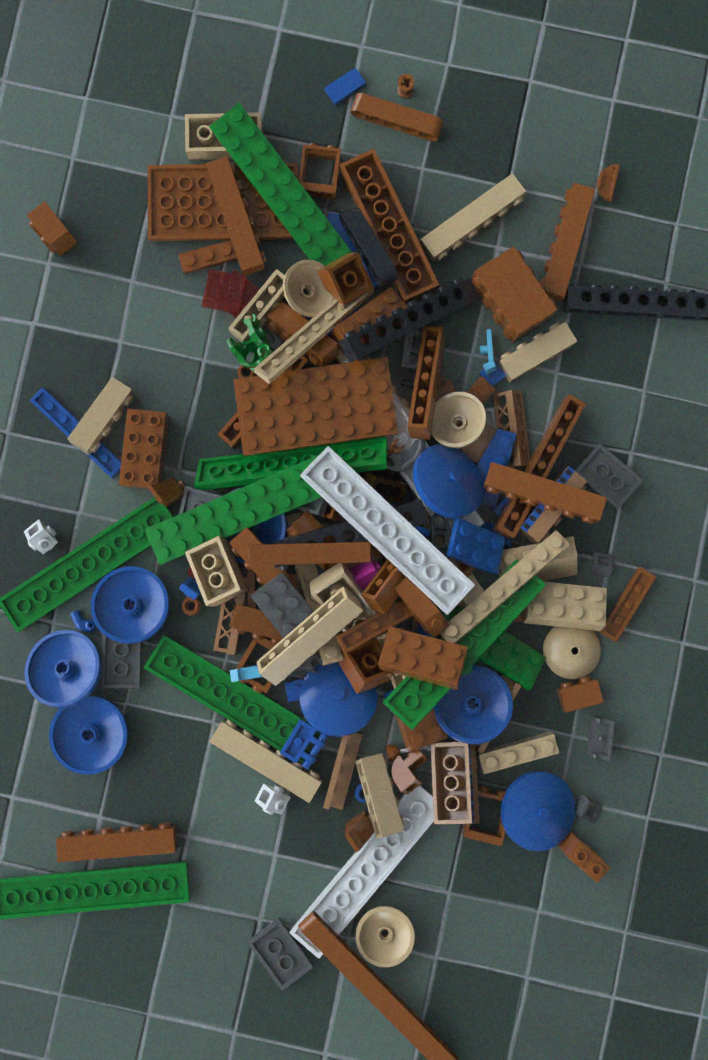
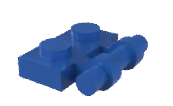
(298, 741)

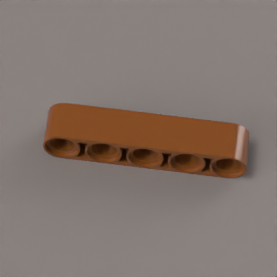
(396, 117)

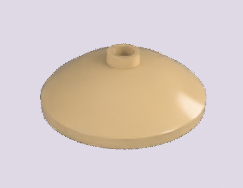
(302, 277)
(458, 408)
(558, 652)
(385, 949)

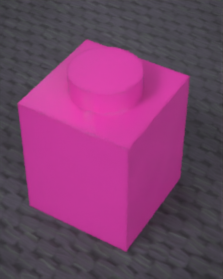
(365, 572)

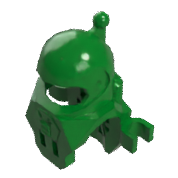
(257, 344)

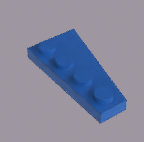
(498, 452)

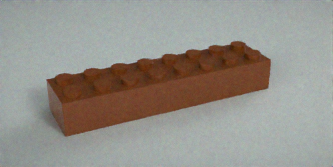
(384, 213)

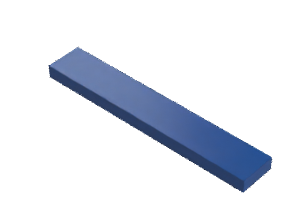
(67, 422)

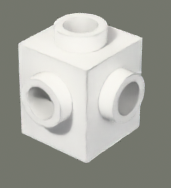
(41, 537)
(272, 799)

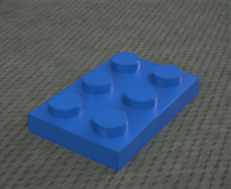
(476, 546)

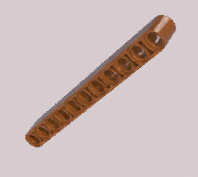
(375, 989)

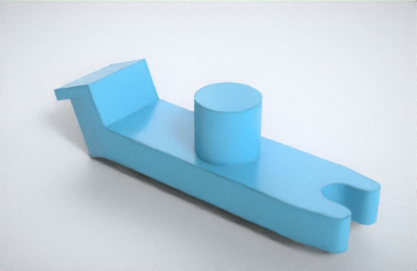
(488, 349)
(244, 673)

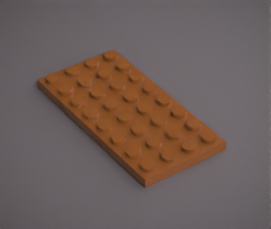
(187, 208)
(316, 407)

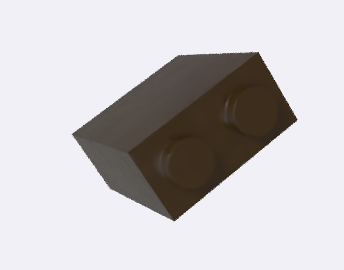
(385, 484)

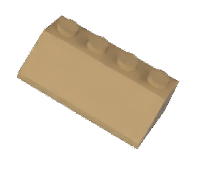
(560, 567)

